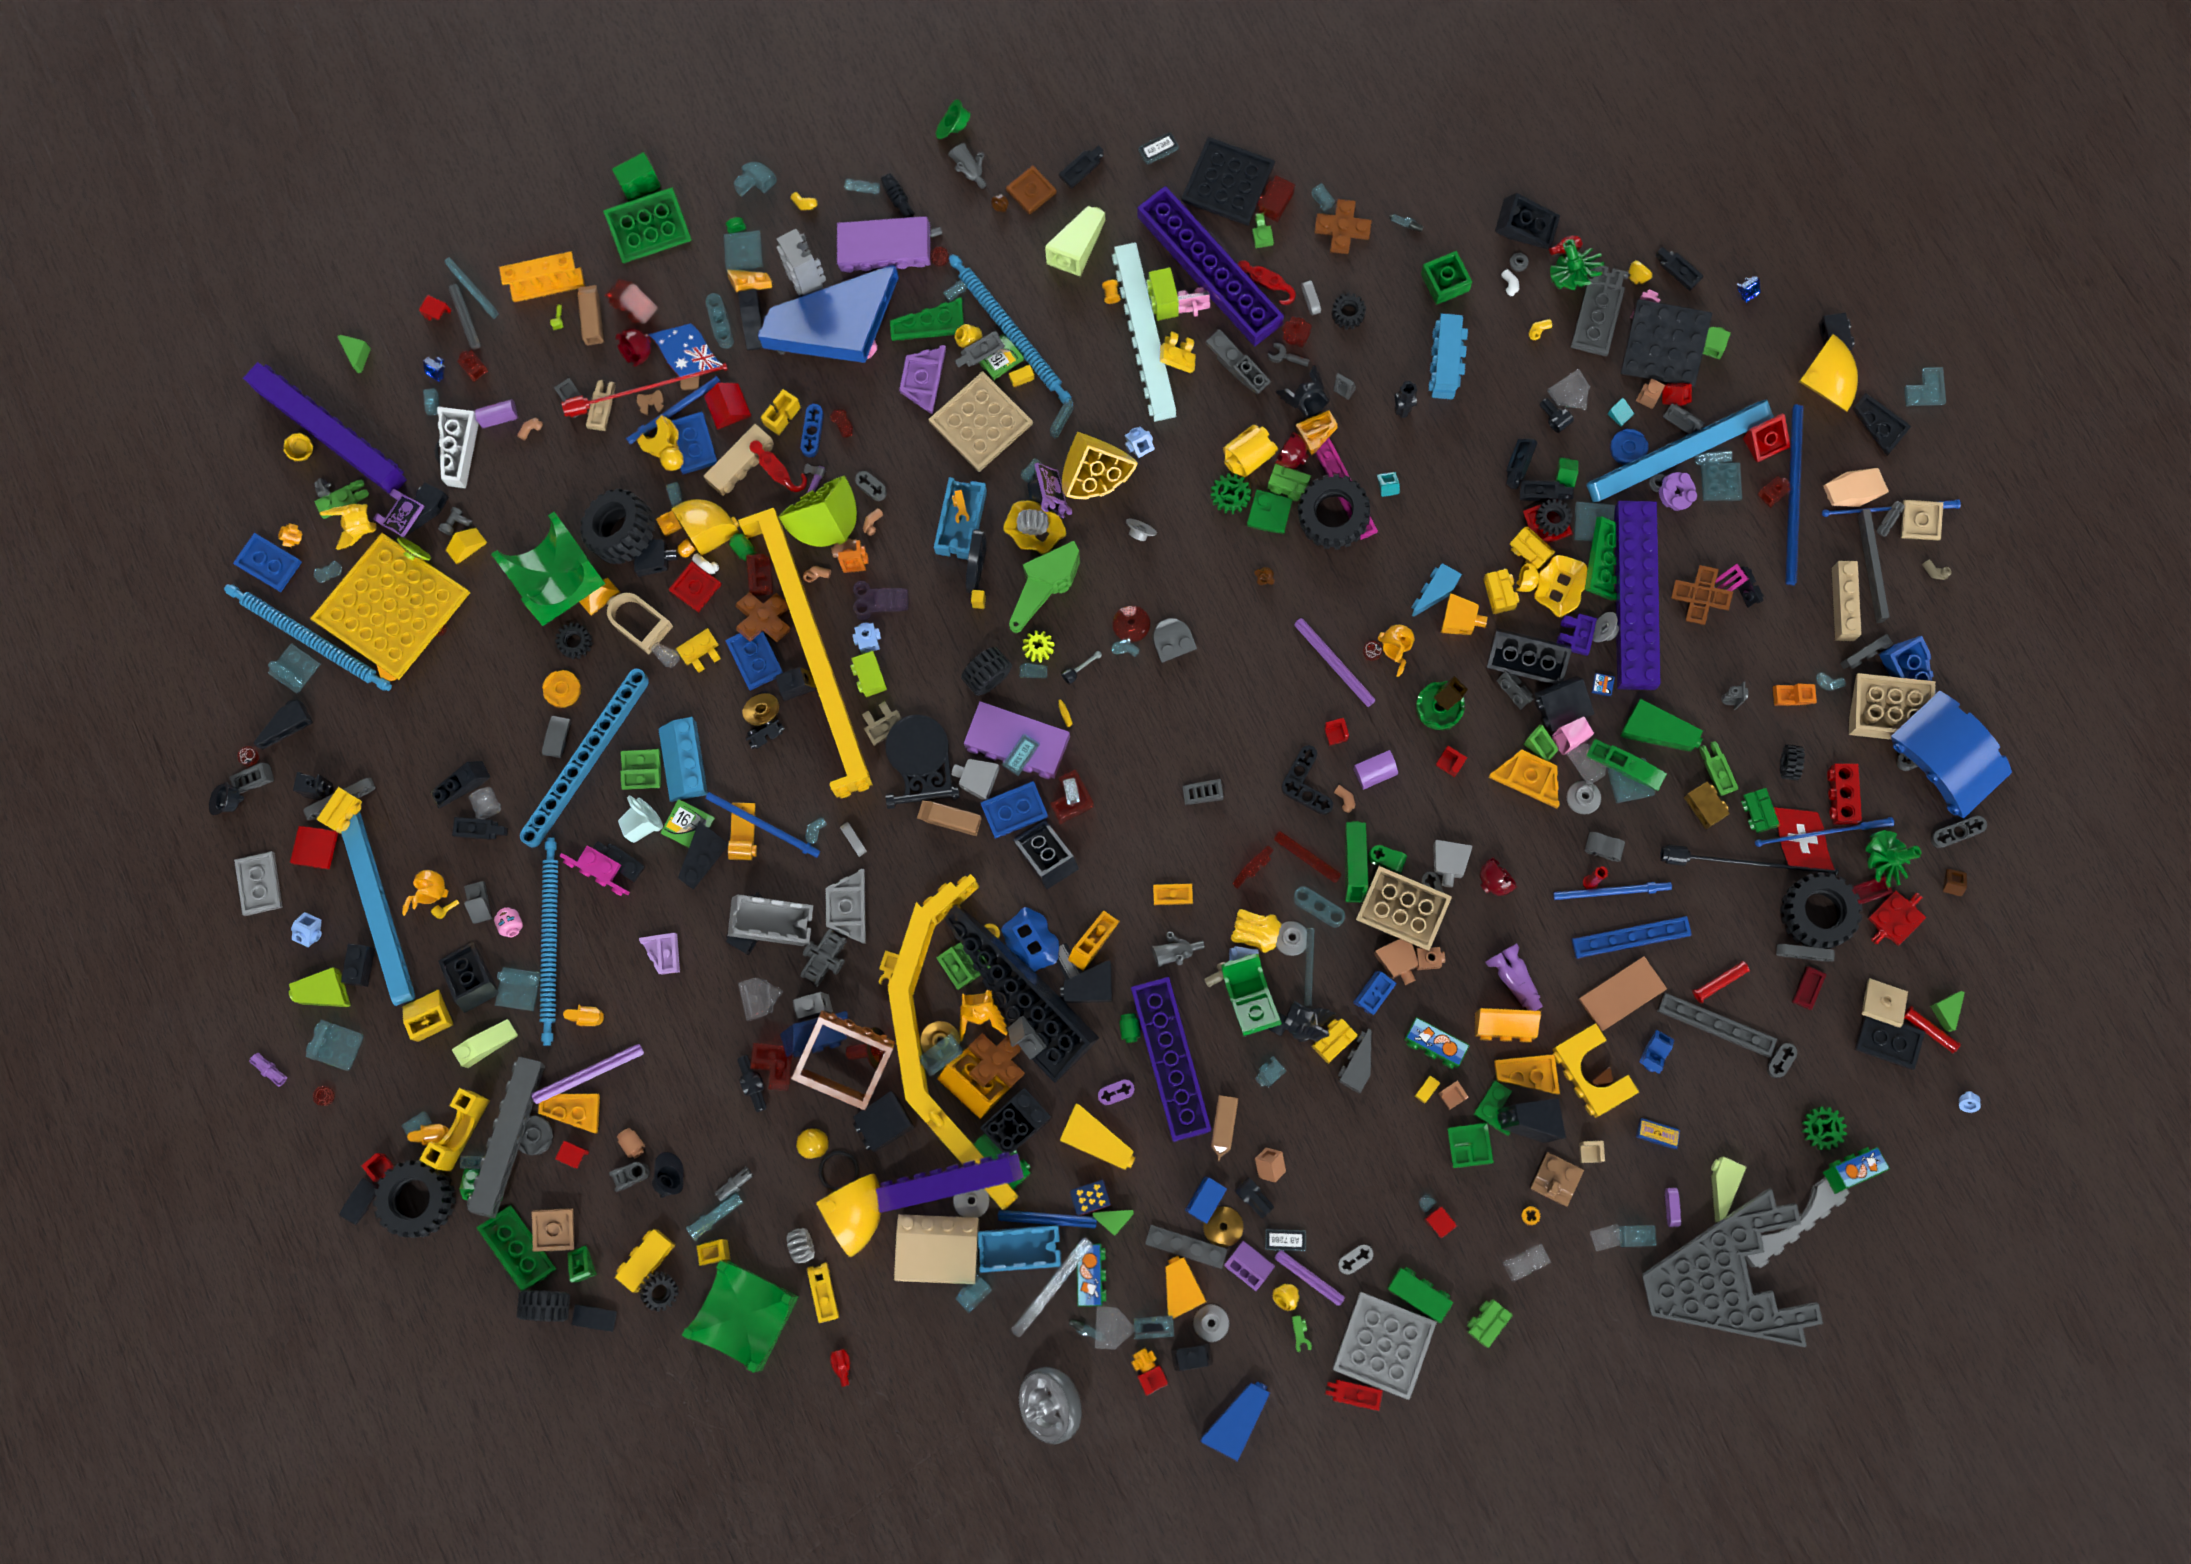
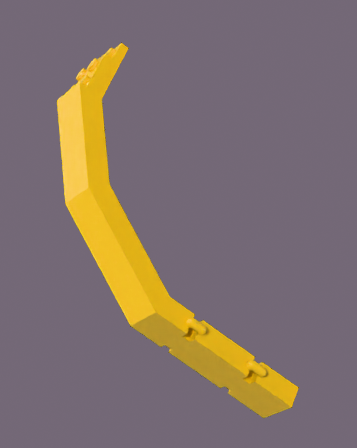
(906, 1028)

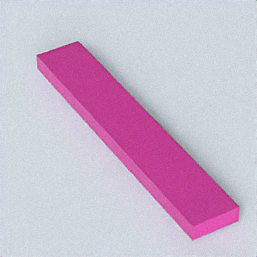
(1333, 465)

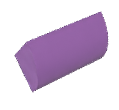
(496, 413)
(1376, 769)
(1249, 1265)

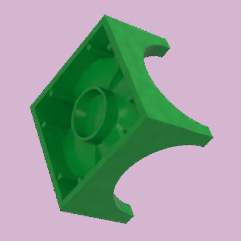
(551, 574)
(742, 1316)

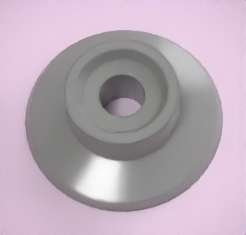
(1140, 530)
(1606, 627)
(1581, 805)
(1292, 947)
(975, 1210)
(1201, 1319)

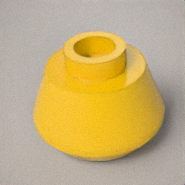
(1639, 273)
(1286, 1296)

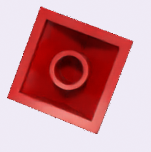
(726, 404)
(1768, 438)

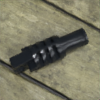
(897, 195)

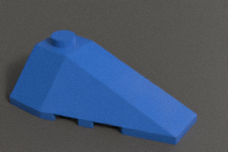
(1908, 660)

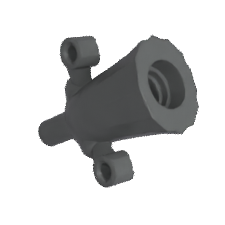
(967, 164)
(1175, 951)

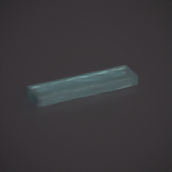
(471, 288)

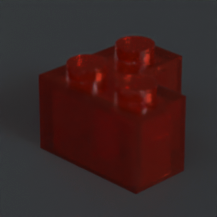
(630, 298)
(1065, 811)
(773, 1059)

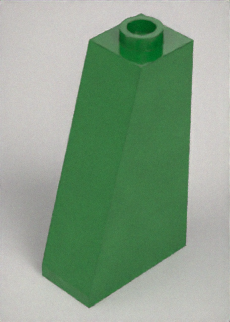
(1661, 728)
(1355, 862)

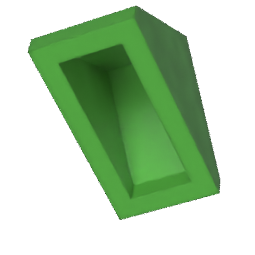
(356, 351)
(1541, 744)
(1948, 1011)
(1114, 1219)

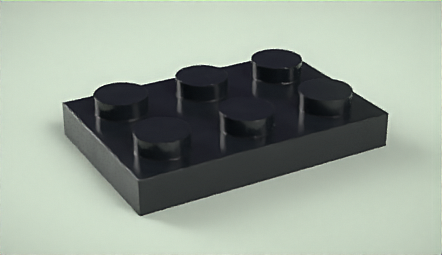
(1890, 1042)

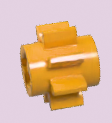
(290, 535)
(1144, 1360)

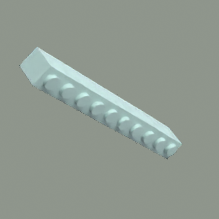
(1144, 331)

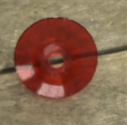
(1135, 631)

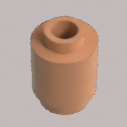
(849, 544)
(631, 1143)

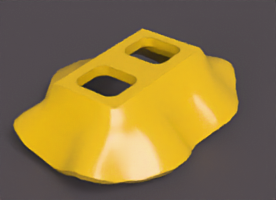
(1025, 541)
(1571, 593)

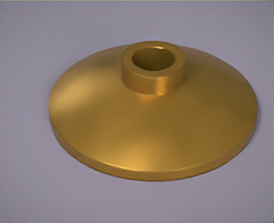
(760, 709)
(935, 1030)
(1231, 1234)

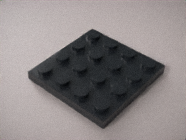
(1228, 181)
(1666, 342)

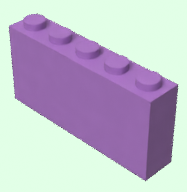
(883, 243)
(998, 731)

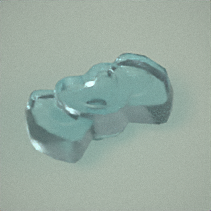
(328, 572)

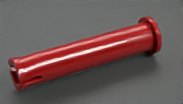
(1592, 881)
(1720, 982)
(1931, 1030)

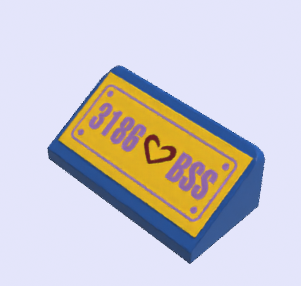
(1658, 1133)

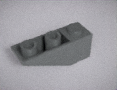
(1359, 1067)

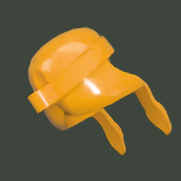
(1395, 642)
(430, 888)

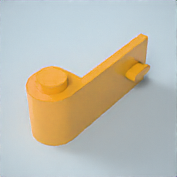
(742, 835)

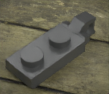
(980, 350)
(1869, 651)

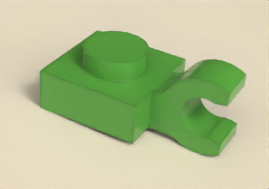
(1262, 234)
(1299, 1327)

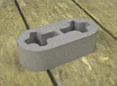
(1311, 297)
(853, 839)
(1358, 1263)

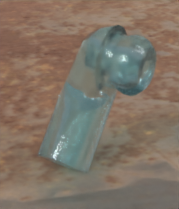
(1123, 647)
(1828, 683)
(813, 830)

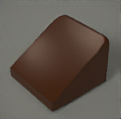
(1955, 882)
(1604, 1077)

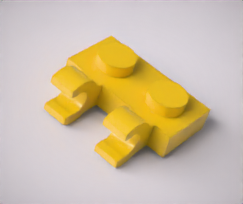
(1178, 357)
(697, 647)

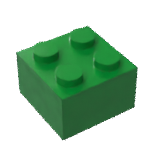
(636, 177)
(1446, 277)

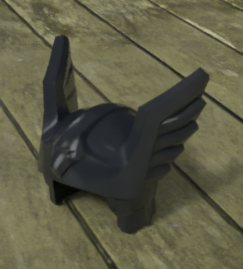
(1308, 397)
(1307, 1022)

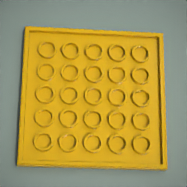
(390, 606)

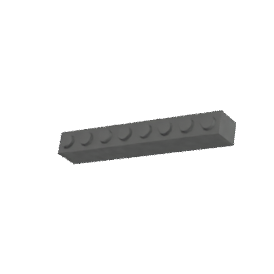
(506, 1138)

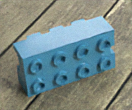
(1446, 356)
(955, 536)
(1019, 1248)

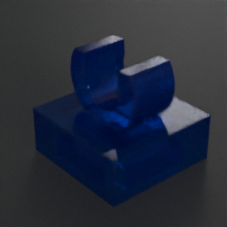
(1749, 288)
(434, 368)

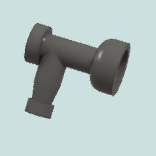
(455, 515)

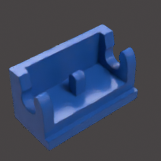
(1374, 992)
(1205, 1199)

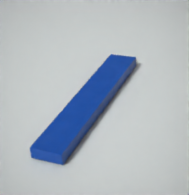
(1631, 937)

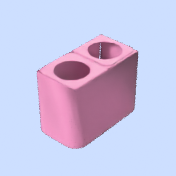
(1572, 735)

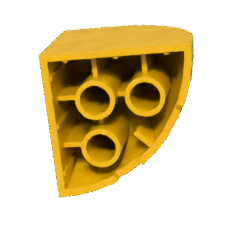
(1833, 374)
(1094, 468)
(705, 524)
(853, 1213)

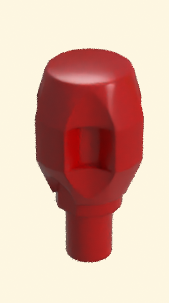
(1560, 249)
(841, 1364)

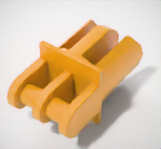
(585, 1016)
(429, 1133)

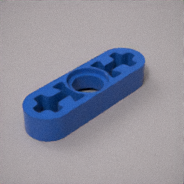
(816, 437)

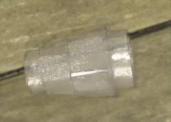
(666, 655)

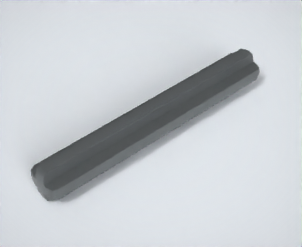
(464, 316)

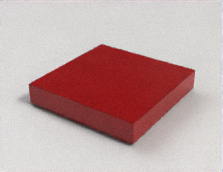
(695, 586)

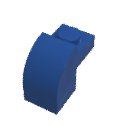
(1656, 1052)

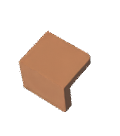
(1453, 1095)
(1270, 1164)

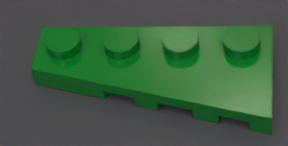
(930, 322)
(1600, 572)

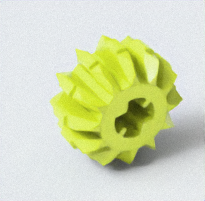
(1034, 641)

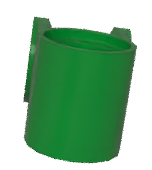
(1390, 860)

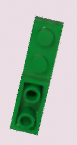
(1627, 764)

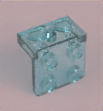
(334, 1045)

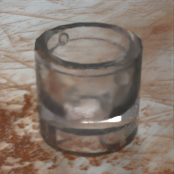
(484, 803)

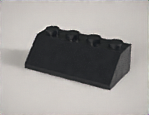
(1528, 656)

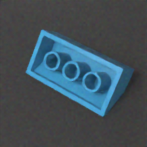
(683, 759)

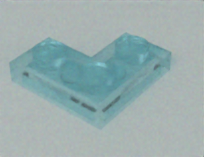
(1932, 390)

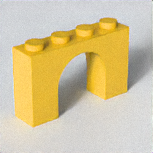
(1597, 1099)
(445, 1153)

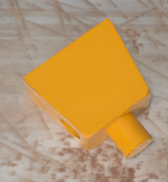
(1461, 616)

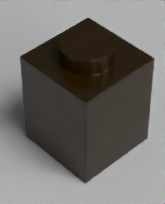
(1450, 693)

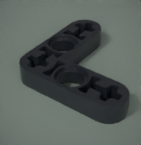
(1298, 782)

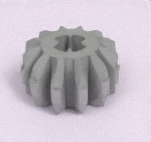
(1032, 522)
(800, 1245)

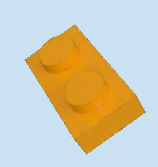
(1173, 894)

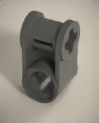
(626, 1177)

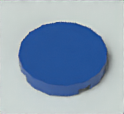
(1628, 446)

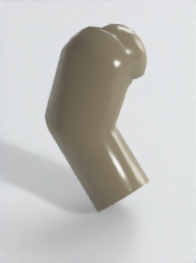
(1936, 573)
(1216, 977)

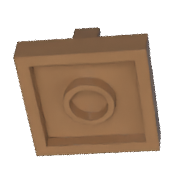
(1556, 1179)
(553, 1229)

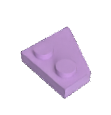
(663, 952)

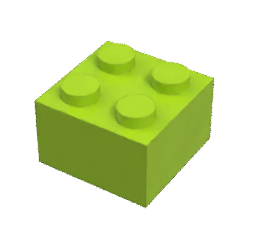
(1162, 294)

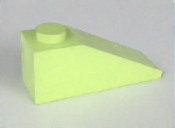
(484, 1043)
(1725, 1182)

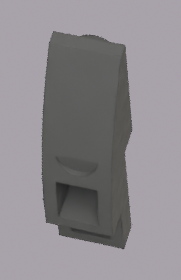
(1236, 363)

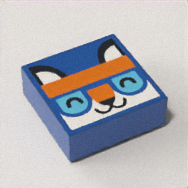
(1603, 684)

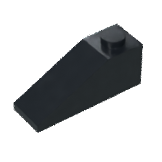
(751, 317)
(284, 723)

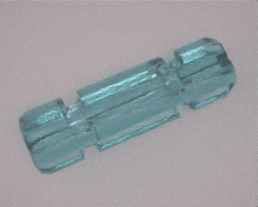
(862, 186)
(1713, 457)

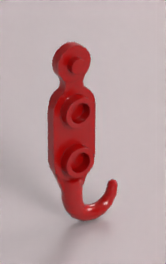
(1268, 279)
(775, 467)

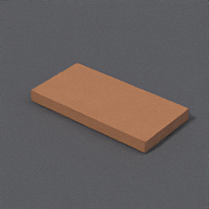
(1622, 994)

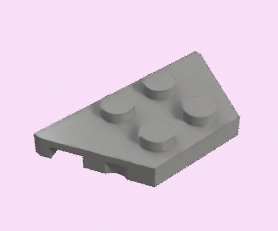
(847, 907)

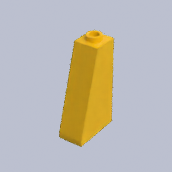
(1095, 1139)

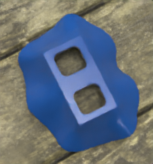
(1040, 933)

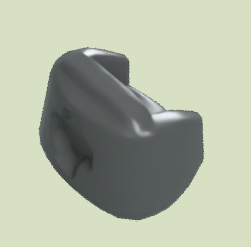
(322, 488)

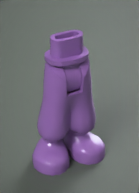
(1516, 977)

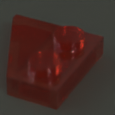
(1252, 867)

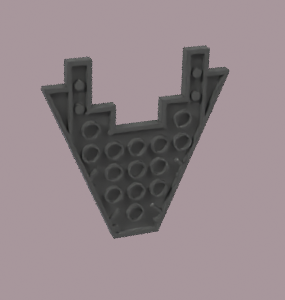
(1710, 1282)

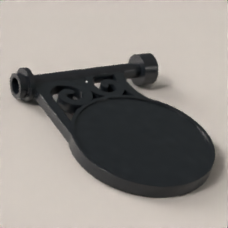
(917, 750)

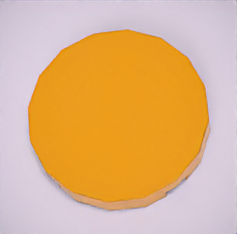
(561, 688)

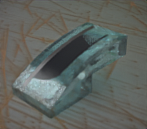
(1153, 1327)

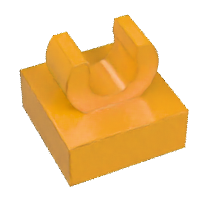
(668, 523)

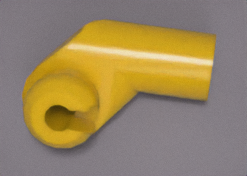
(1538, 327)

